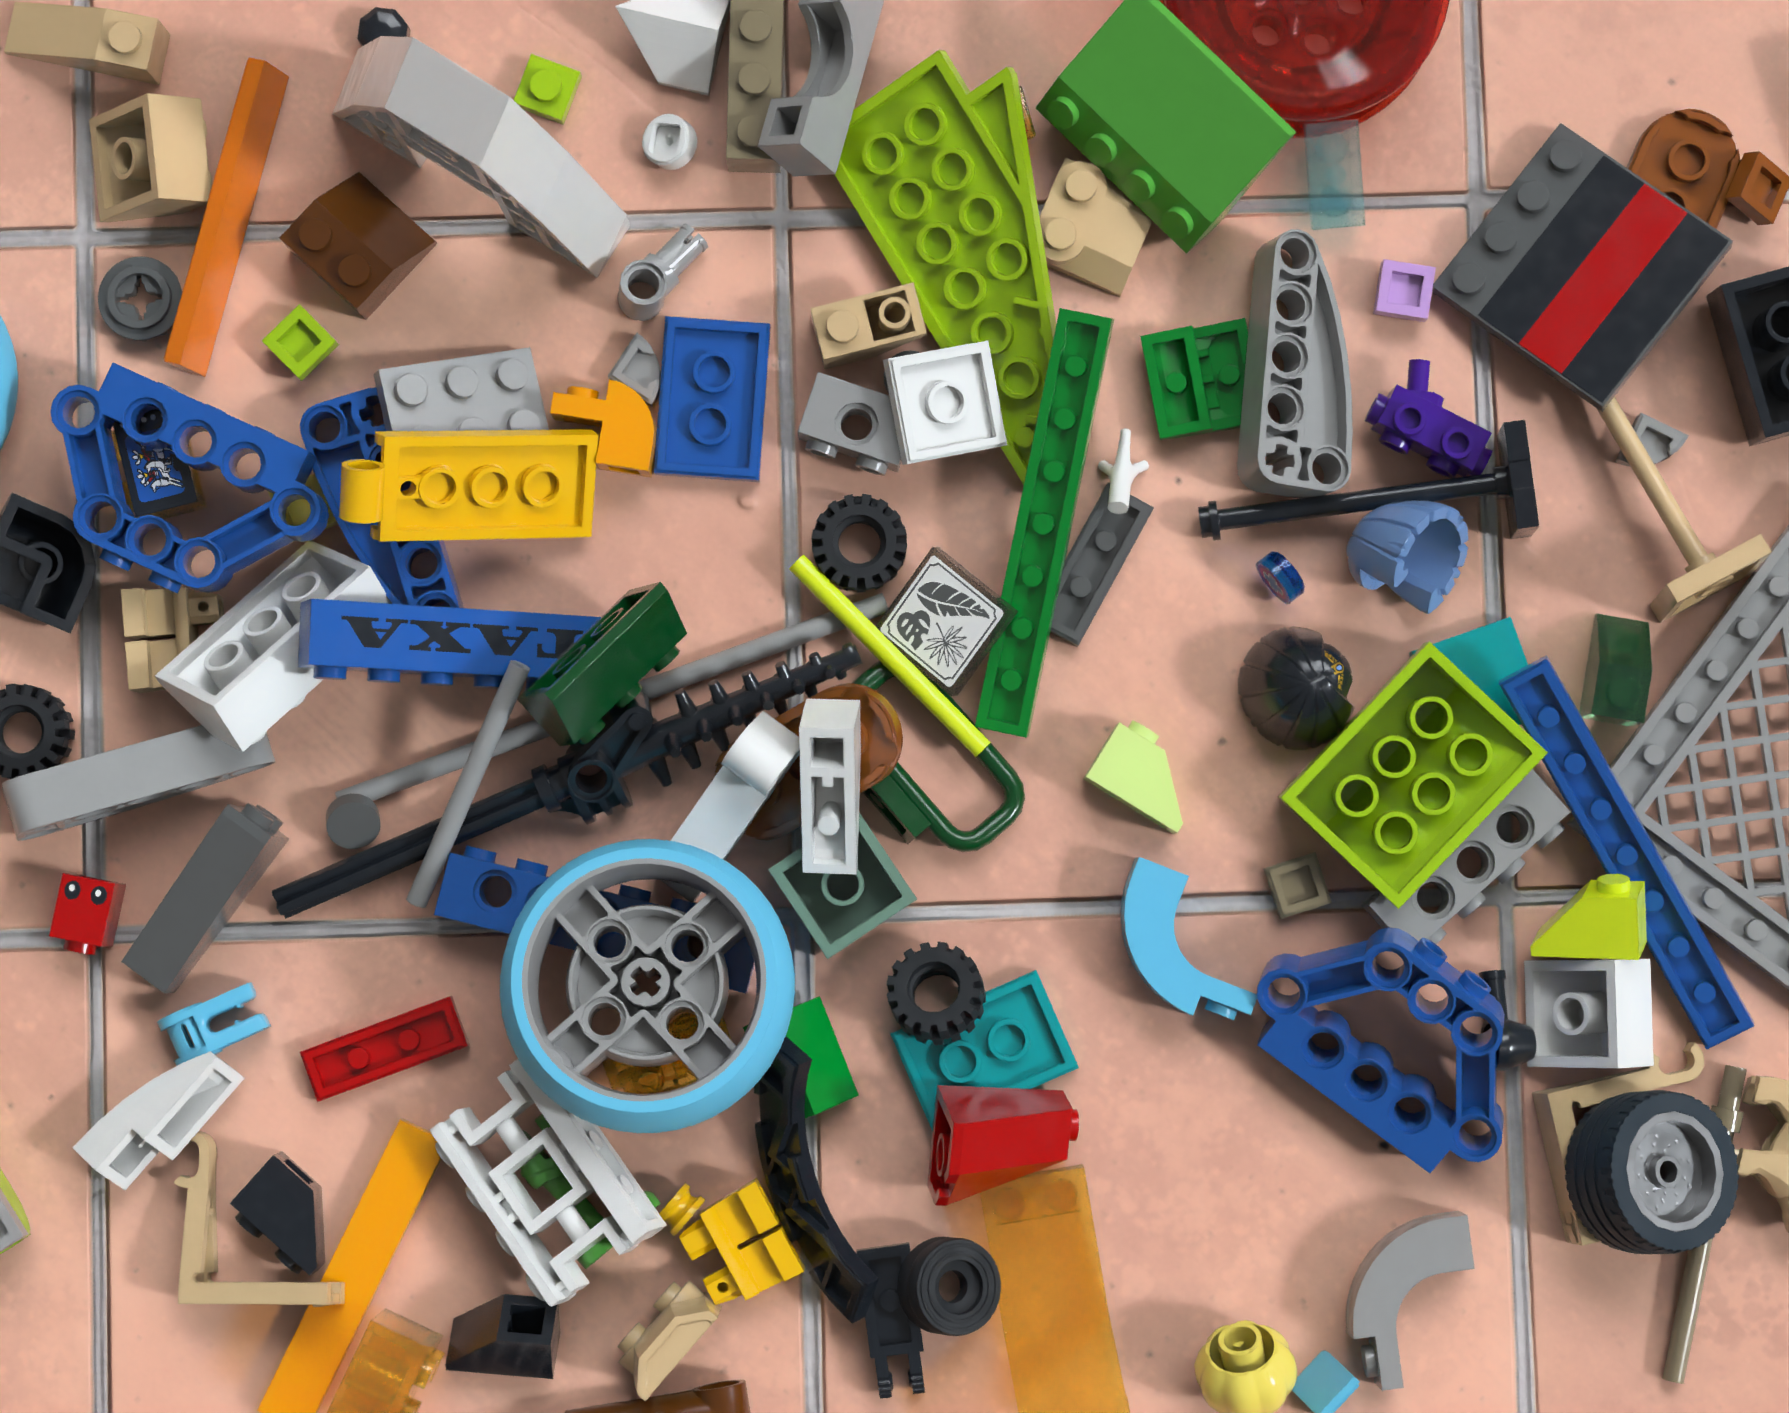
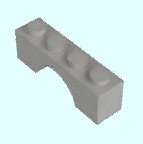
(810, 128)

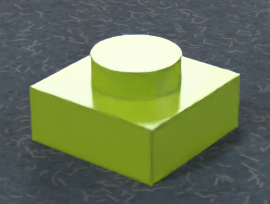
(547, 89)
(300, 342)

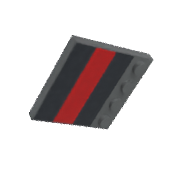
(1581, 266)

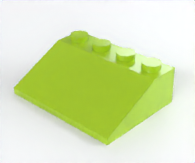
(1412, 774)

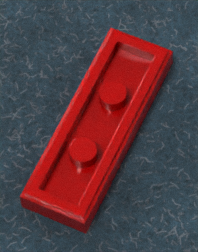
(384, 1048)

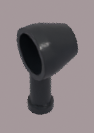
(1518, 1039)

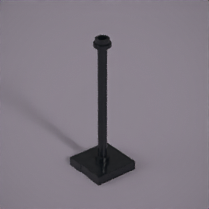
(1509, 481)

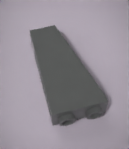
(206, 895)

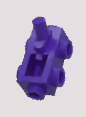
(1419, 423)

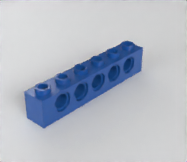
(464, 901)

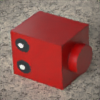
(87, 912)

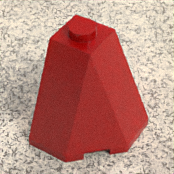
(995, 1137)

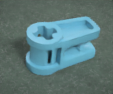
(198, 1019)

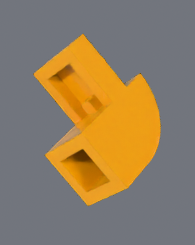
(625, 422)

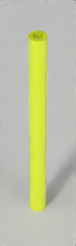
(889, 655)

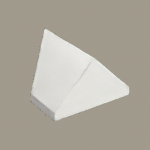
(678, 39)

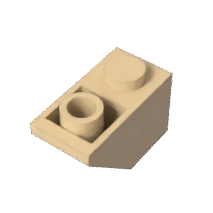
(867, 325)

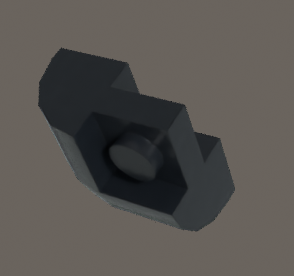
(43, 563)

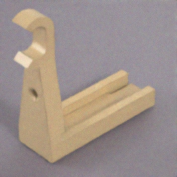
(1558, 1121)
(200, 1252)

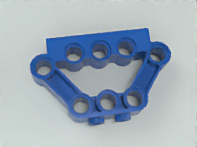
(98, 482)
(1354, 971)

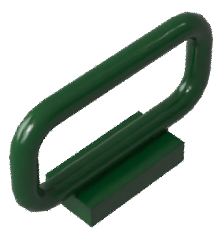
(912, 811)

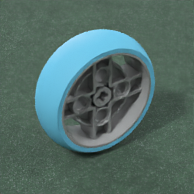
(700, 987)

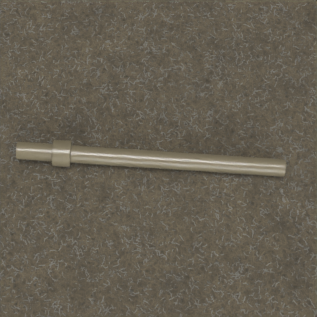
(1697, 1258)

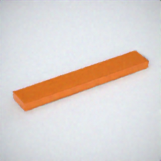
(226, 217)

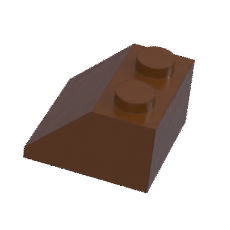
(358, 243)

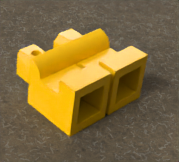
(749, 1266)

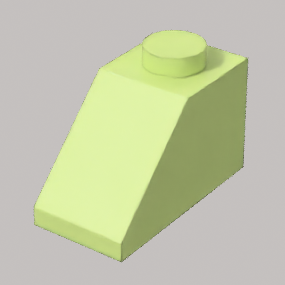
(1137, 775)

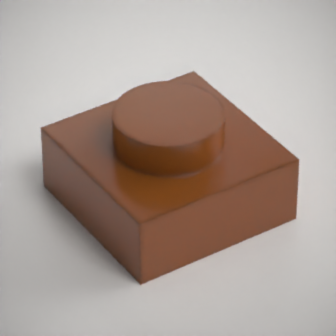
(1758, 188)

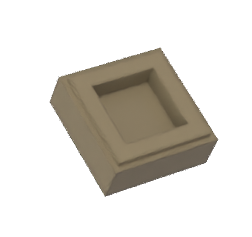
(1297, 885)

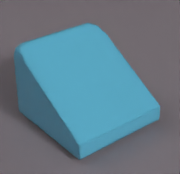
(1325, 1384)

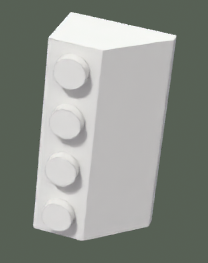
(246, 664)

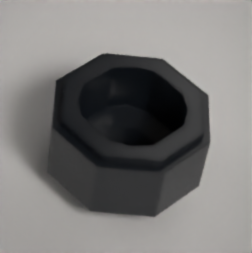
(381, 23)

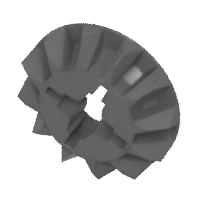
(123, 282)

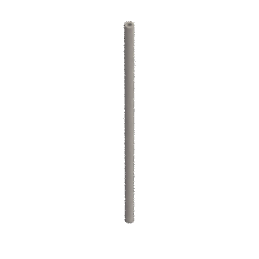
(652, 687)

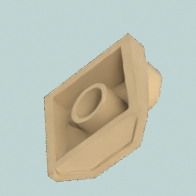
(1091, 227)
(658, 1348)

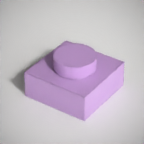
(1404, 290)

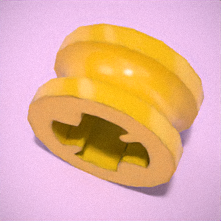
(680, 1209)

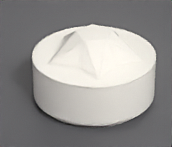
(669, 142)

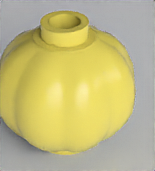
(1245, 1369)

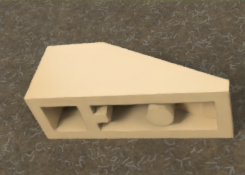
(89, 39)

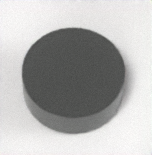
(352, 821)

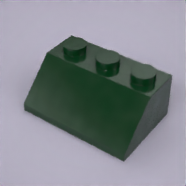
(606, 665)

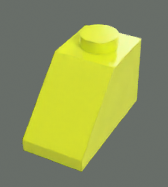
(1597, 922)

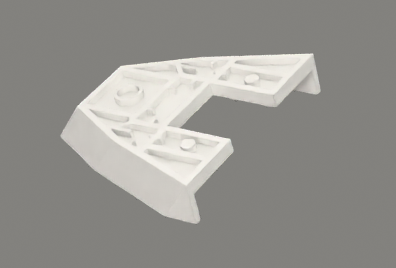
(441, 112)

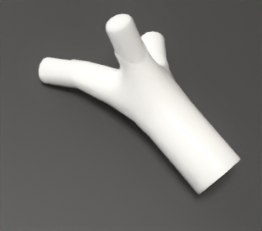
(1121, 474)

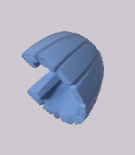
(1409, 549)

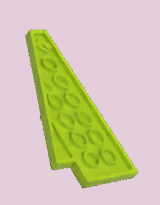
(957, 213)

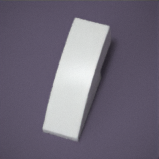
(157, 1118)

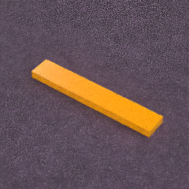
(360, 1263)

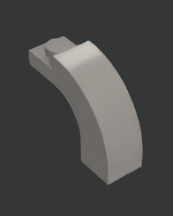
(1389, 1272)

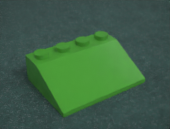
(1165, 120)

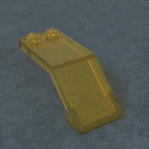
(1053, 1294)

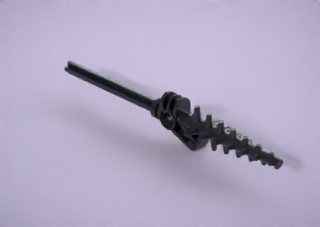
(622, 747)

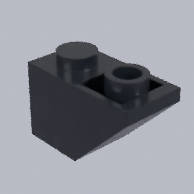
(287, 1210)
(506, 1338)

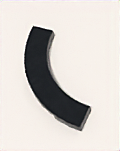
(796, 1190)

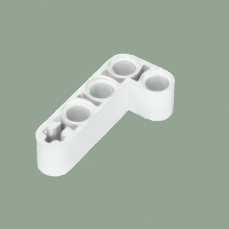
(738, 791)

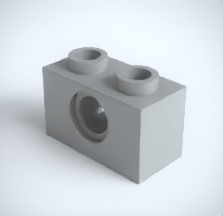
(828, 407)

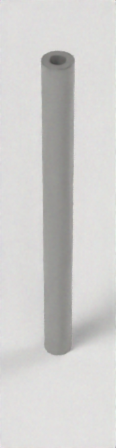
(468, 783)

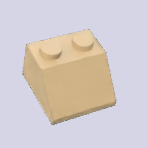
(150, 158)

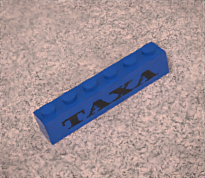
(430, 641)

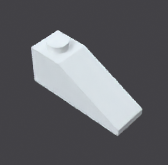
(830, 785)

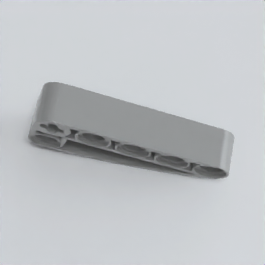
(1312, 388)
(125, 780)

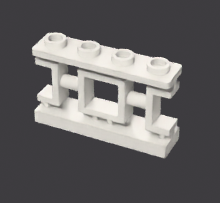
(582, 1157)

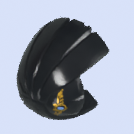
(1296, 688)

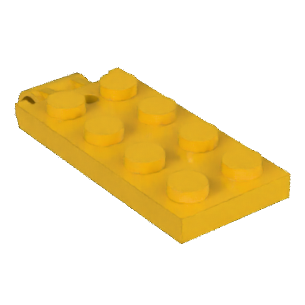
(474, 485)

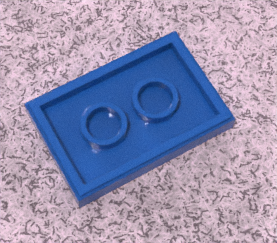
(712, 399)

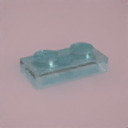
(1334, 174)

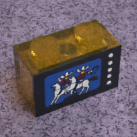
(156, 478)

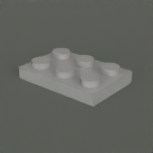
(463, 394)

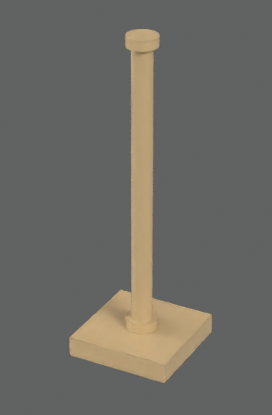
(1705, 571)

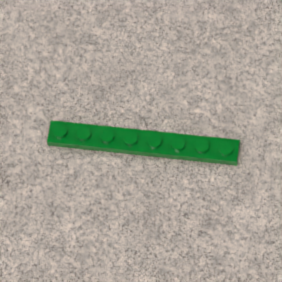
(1045, 520)

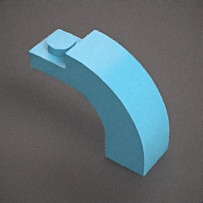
(1150, 941)

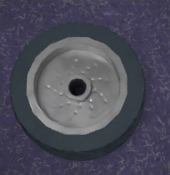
(1652, 1172)

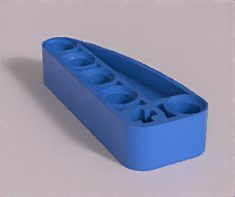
(388, 559)

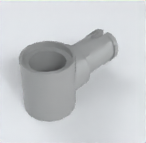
(660, 272)

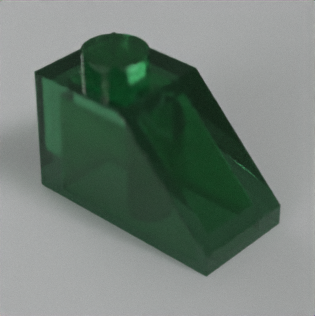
(1617, 671)

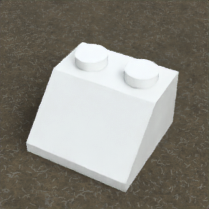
(1590, 1012)

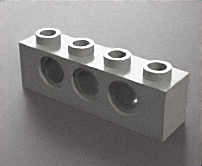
(1539, 819)

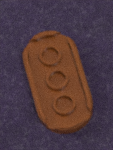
(1689, 160)
(879, 755)

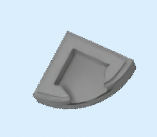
(639, 369)
(1657, 438)

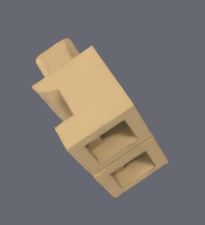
(162, 615)

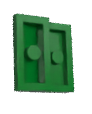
(1197, 377)

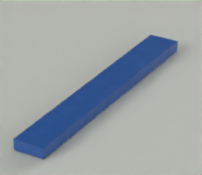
(1626, 849)

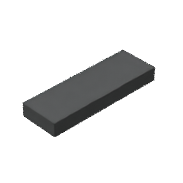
(1095, 564)

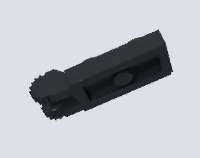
(887, 1324)

